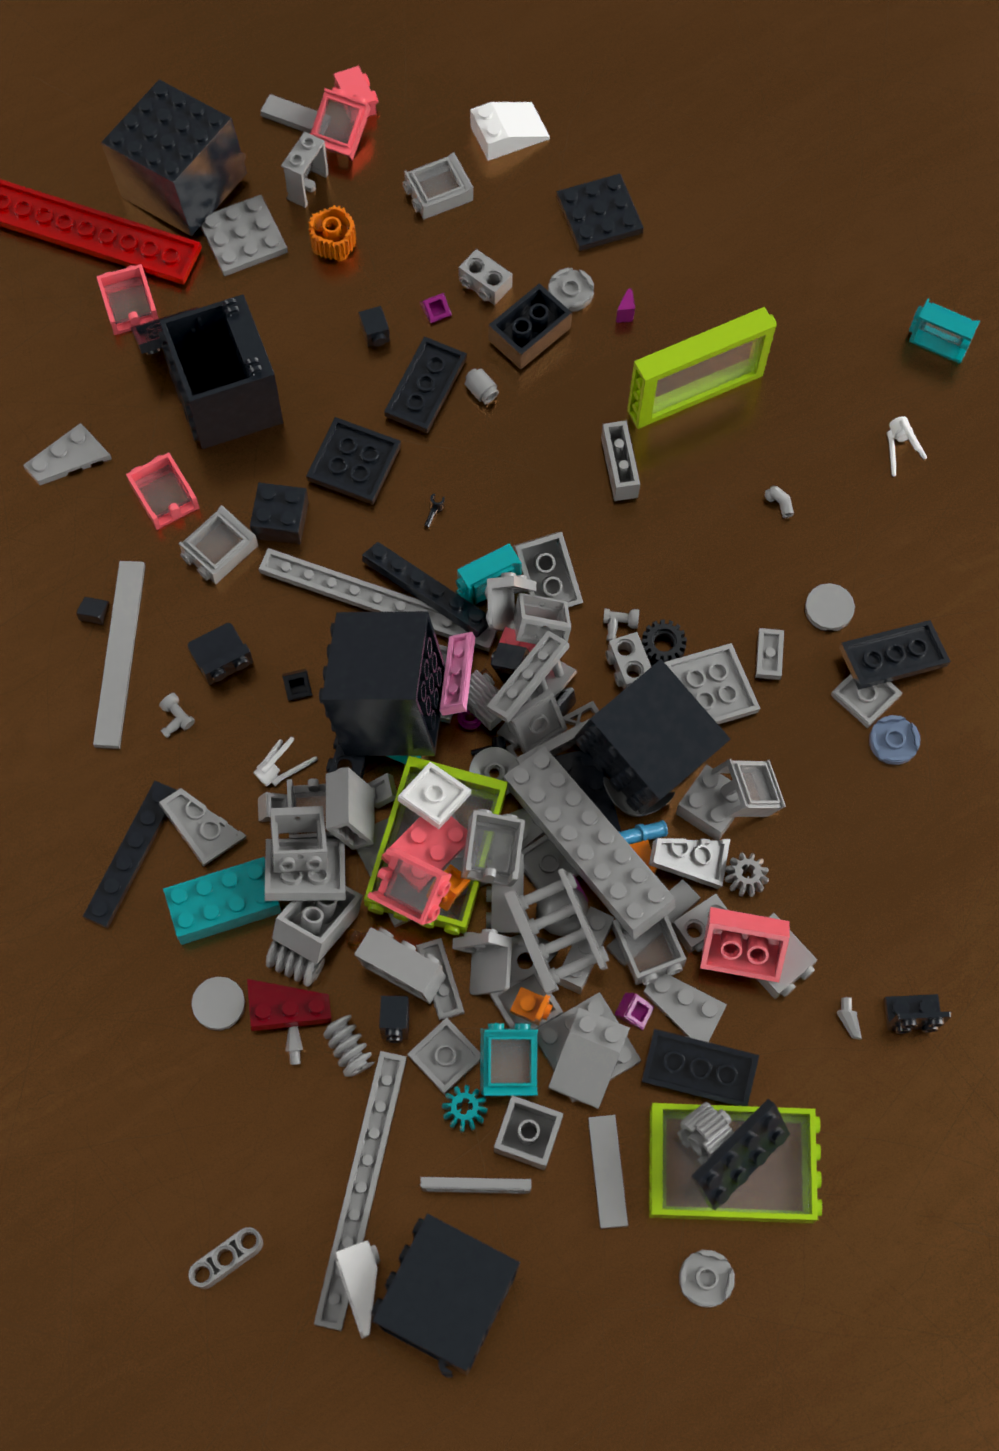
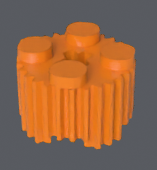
(332, 233)

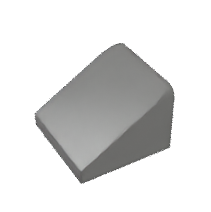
(268, 801)

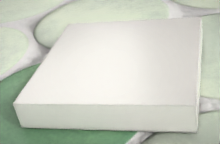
(434, 795)

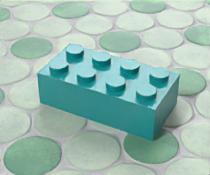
(220, 901)

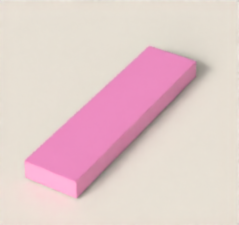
(457, 674)

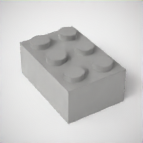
(316, 924)
(401, 964)

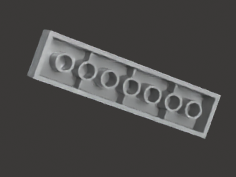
(590, 843)

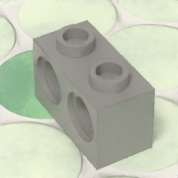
(488, 273)
(636, 661)
(697, 919)

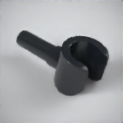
(434, 508)
(497, 741)

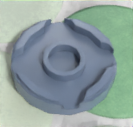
(894, 740)

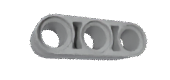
(211, 1260)

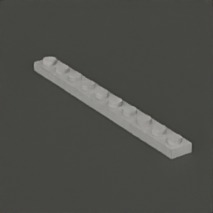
(359, 593)
(361, 1183)

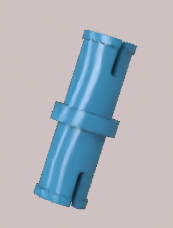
(645, 832)

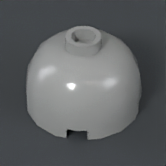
(557, 902)

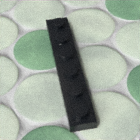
(426, 589)
(128, 857)

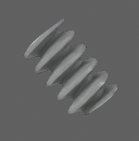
(293, 963)
(347, 1047)

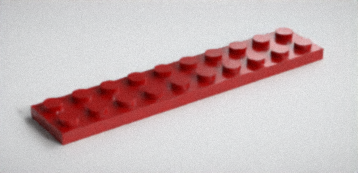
(96, 232)

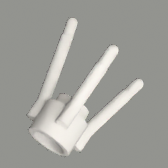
(901, 431)
(267, 770)

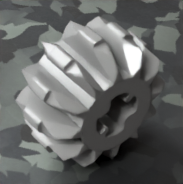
(745, 865)

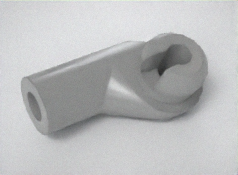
(782, 498)

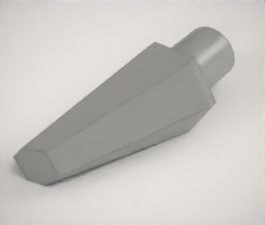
(849, 1018)
(294, 1045)

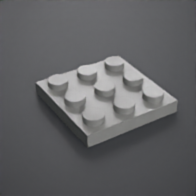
(243, 235)
(717, 682)
(310, 884)
(553, 1036)

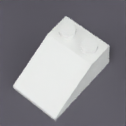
(506, 127)
(358, 1274)

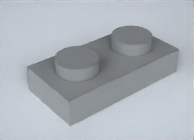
(769, 654)

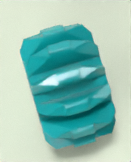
(457, 1101)

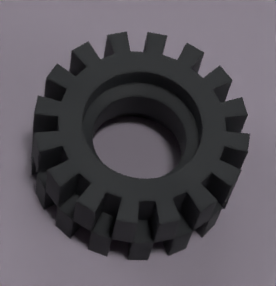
(667, 630)

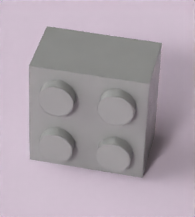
(706, 805)
(528, 1132)

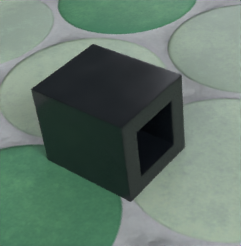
(374, 326)

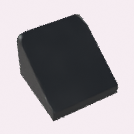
(92, 610)
(297, 684)
(566, 700)

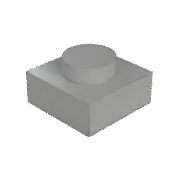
(384, 790)

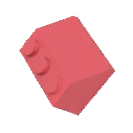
(745, 944)

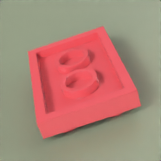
(432, 844)

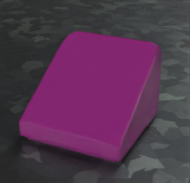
(436, 308)
(626, 308)
(634, 1010)

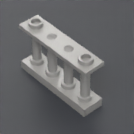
(535, 675)
(531, 927)

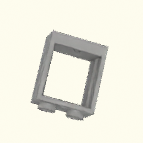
(531, 617)
(284, 821)

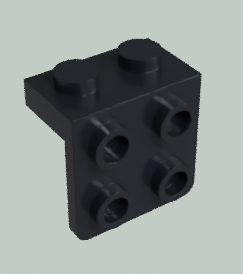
(220, 653)

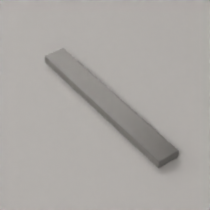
(119, 655)

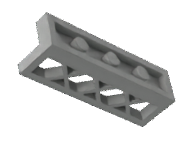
(562, 741)

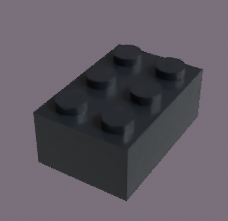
(530, 326)

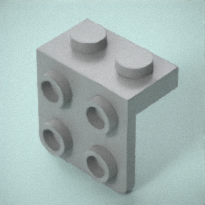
(501, 598)
(489, 960)

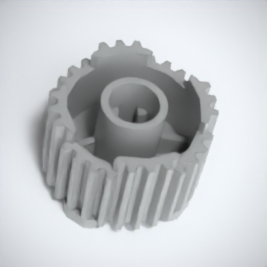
(705, 1130)

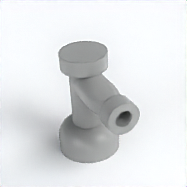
(613, 618)
(182, 720)

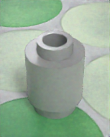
(481, 385)

